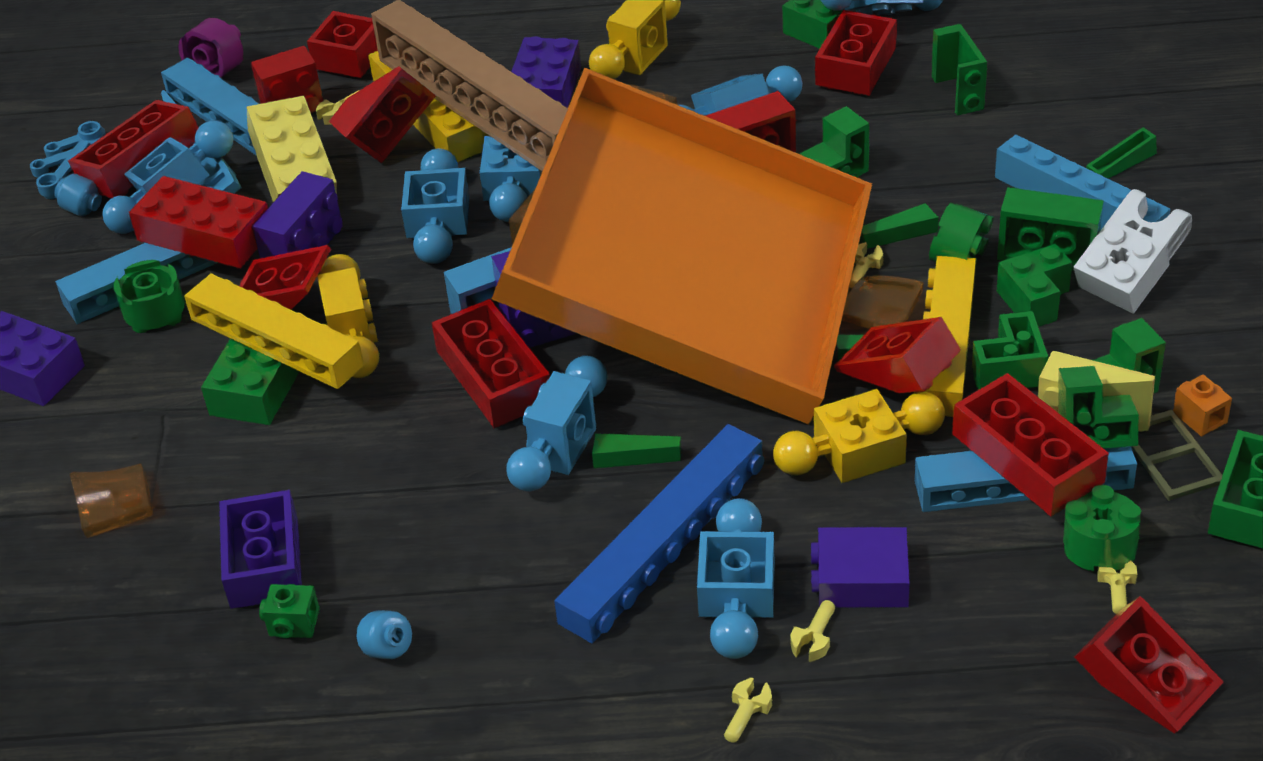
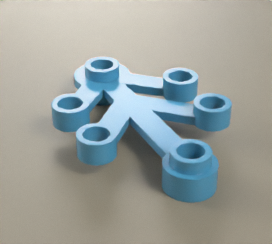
(46, 182)

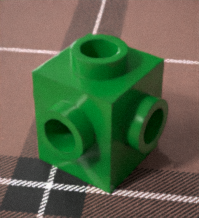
(290, 611)

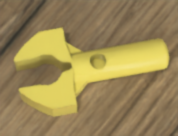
(328, 109)
(863, 263)
(1118, 583)
(814, 633)
(747, 707)

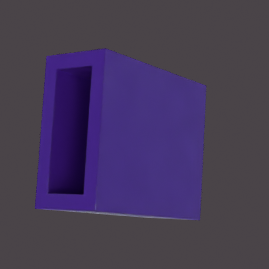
(861, 566)

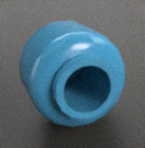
(77, 195)
(384, 634)

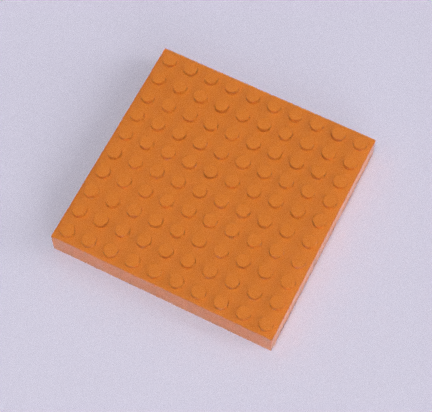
(689, 246)

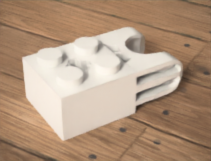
(1131, 253)

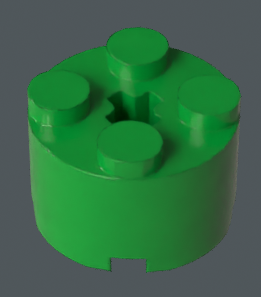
(961, 233)
(149, 295)
(1101, 529)

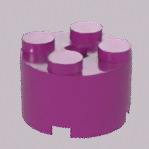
(213, 46)

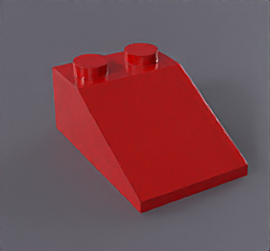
(382, 112)
(285, 276)
(901, 355)
(1149, 666)

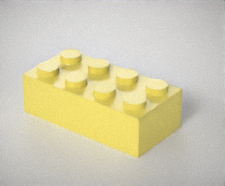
(286, 143)

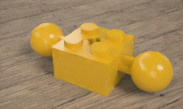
(635, 37)
(345, 309)
(859, 435)

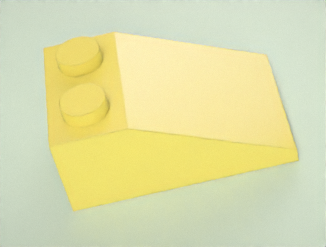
(1114, 380)

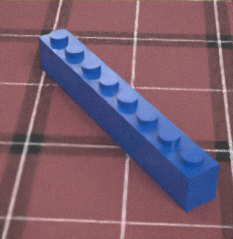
(658, 534)

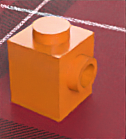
(1202, 405)

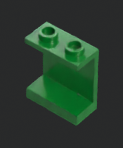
(960, 59)

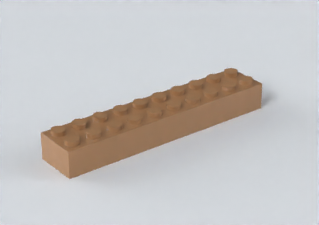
(469, 82)

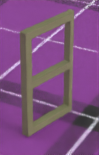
(1192, 446)

